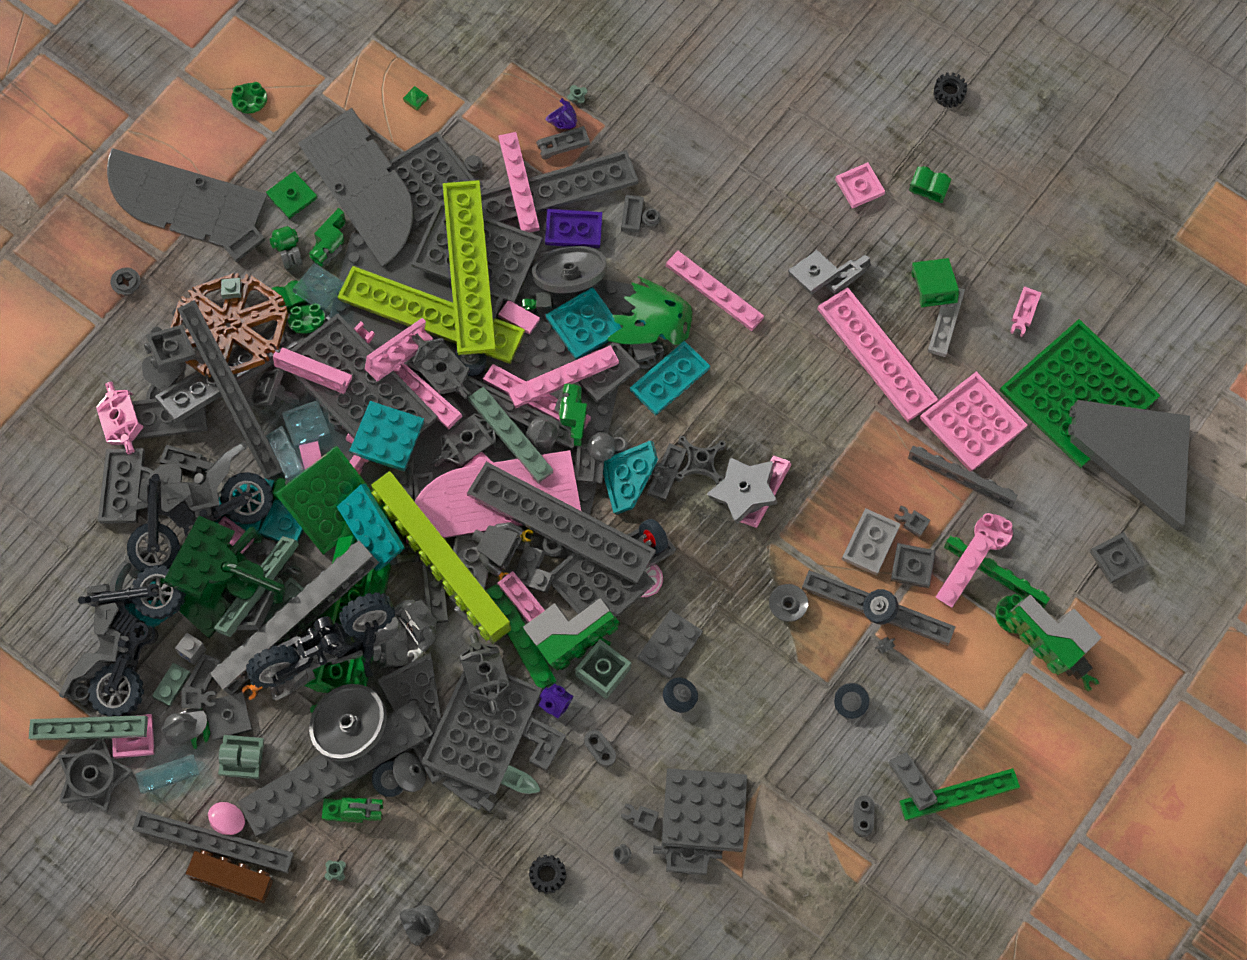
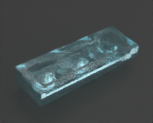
(285, 453)
(167, 774)

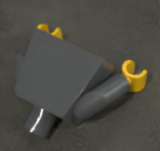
(499, 545)

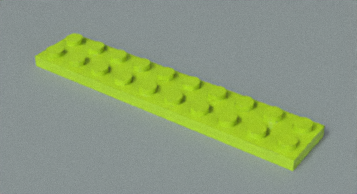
(468, 268)
(409, 305)

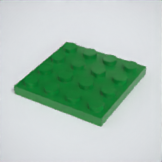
(316, 494)

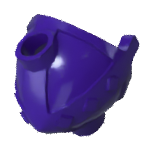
(563, 117)

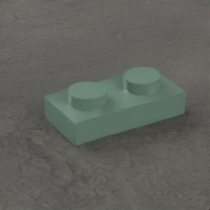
(171, 684)

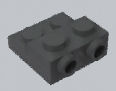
(168, 348)

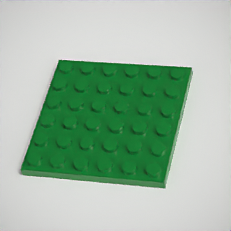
(1072, 370)

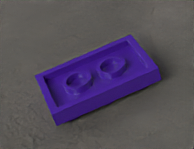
(573, 228)

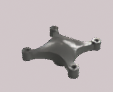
(700, 460)

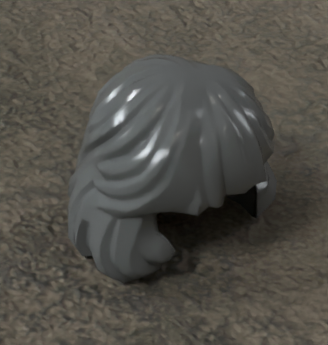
(419, 923)

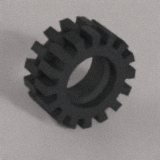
(950, 80)
(538, 865)

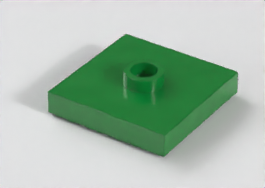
(291, 195)

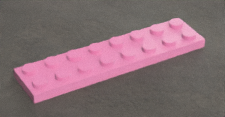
(877, 354)

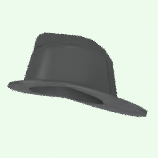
(543, 433)
(184, 726)

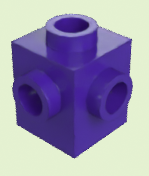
(555, 700)

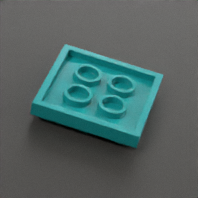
(583, 323)
(386, 436)

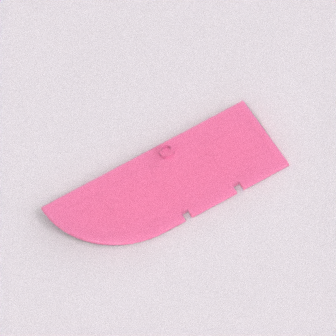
(456, 514)

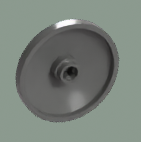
(569, 269)
(348, 722)

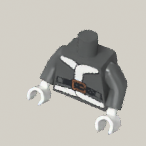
(418, 623)

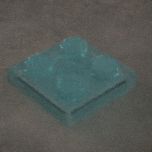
(318, 286)
(306, 424)

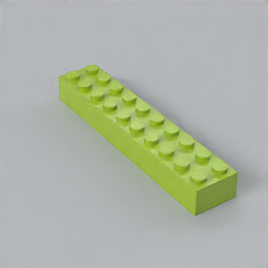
(442, 559)

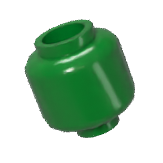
(284, 239)

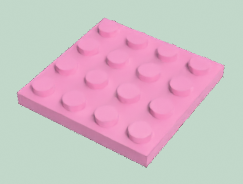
(973, 421)

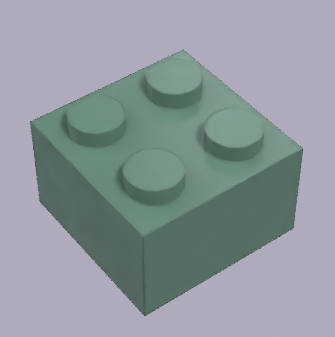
(603, 669)

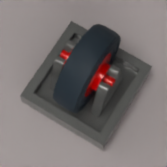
(654, 536)

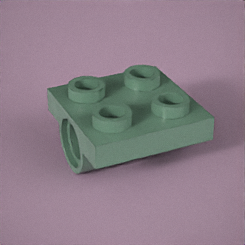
(241, 756)

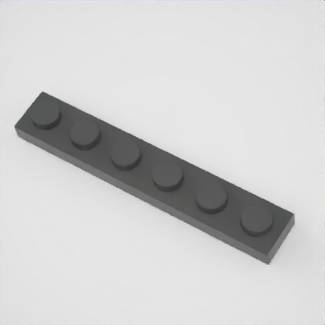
(969, 479)

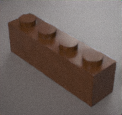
(229, 877)

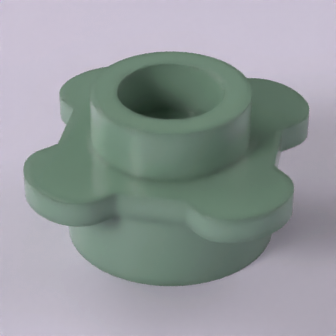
(577, 98)
(331, 865)

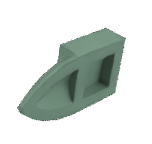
(519, 781)

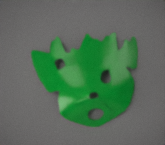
(656, 313)

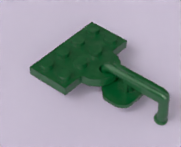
(204, 556)
(211, 607)

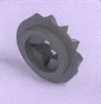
(128, 274)

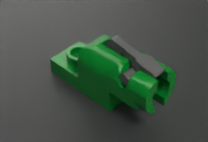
(328, 239)
(572, 411)
(352, 809)

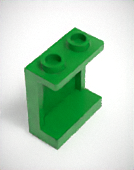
(935, 282)

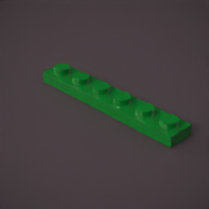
(1003, 576)
(522, 642)
(963, 793)

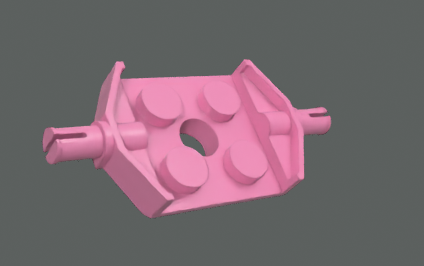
(126, 426)

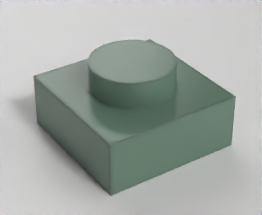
(231, 288)

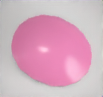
(226, 818)

